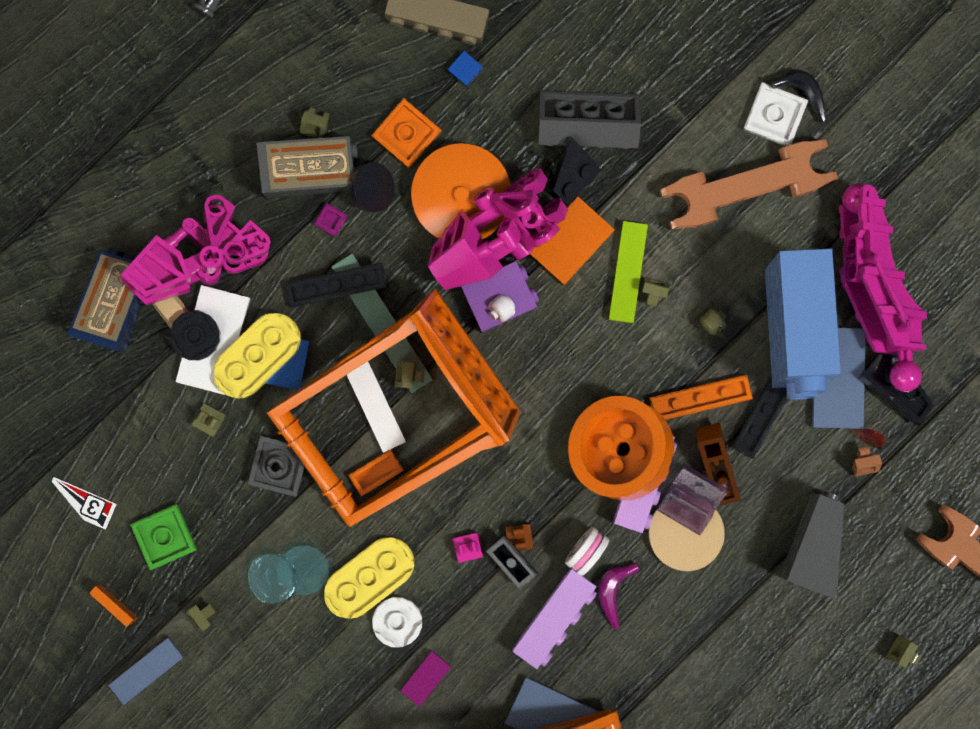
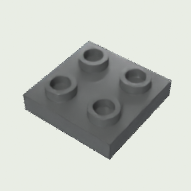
(276, 467)

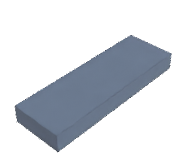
(146, 670)

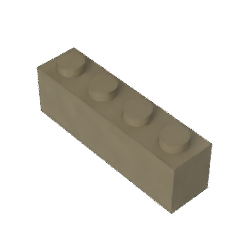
(441, 16)

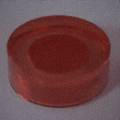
(873, 438)

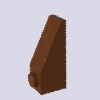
(717, 460)

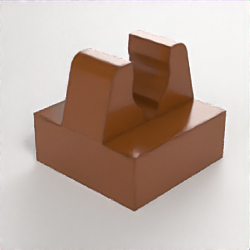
(520, 536)

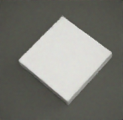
(775, 114)

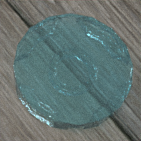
(310, 568)
(272, 578)

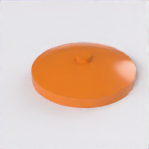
(450, 182)

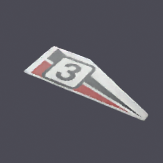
(88, 506)

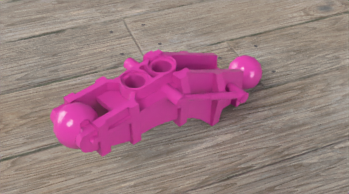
(875, 286)

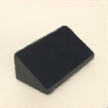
(511, 562)

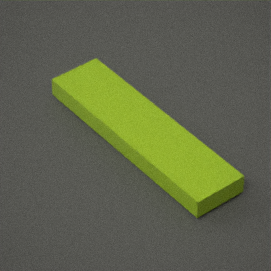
(628, 272)

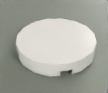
(397, 622)

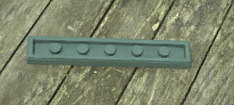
(378, 319)

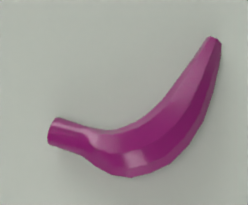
(608, 589)

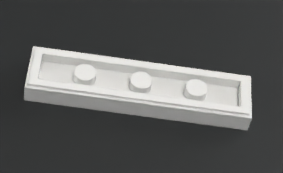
(376, 407)

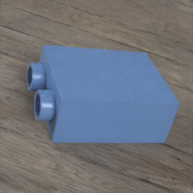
(802, 322)

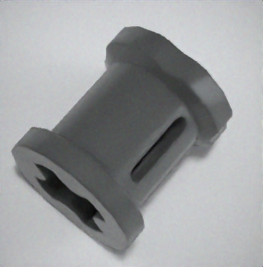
(206, 7)

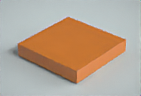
(406, 133)

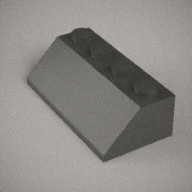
(589, 119)

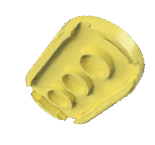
(256, 355)
(369, 577)

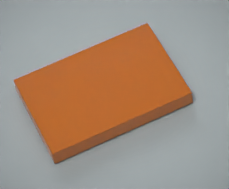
(574, 243)

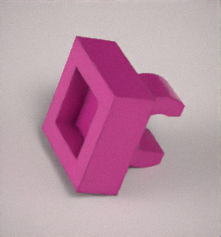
(467, 547)

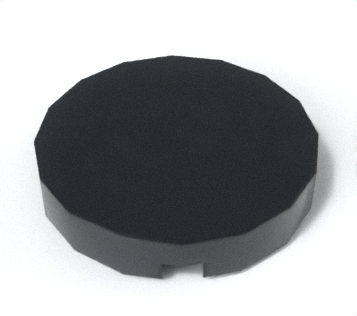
(372, 187)
(195, 335)

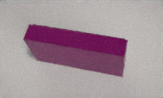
(425, 678)

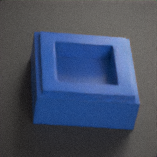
(465, 68)

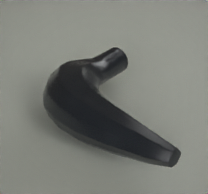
(808, 85)

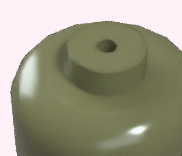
(713, 321)

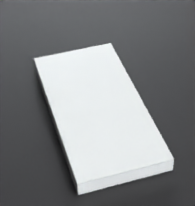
(230, 313)

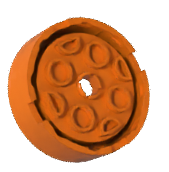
(596, 445)

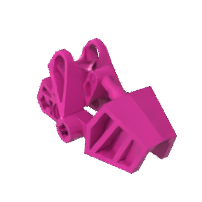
(464, 258)
(164, 274)

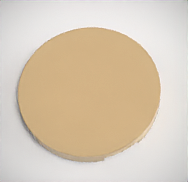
(683, 548)

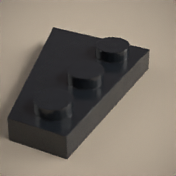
(913, 404)

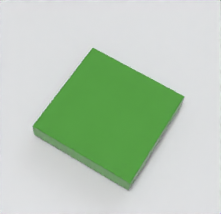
(163, 537)

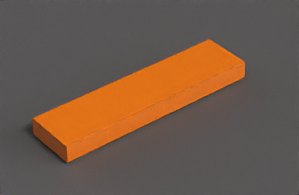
(702, 397)

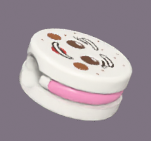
(587, 551)

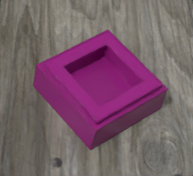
(331, 220)

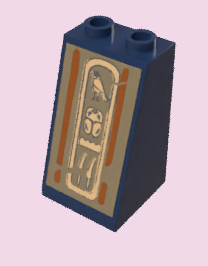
(107, 305)

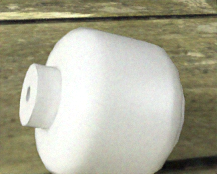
(501, 308)

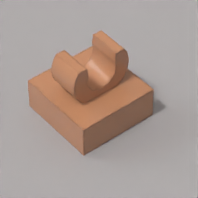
(866, 463)

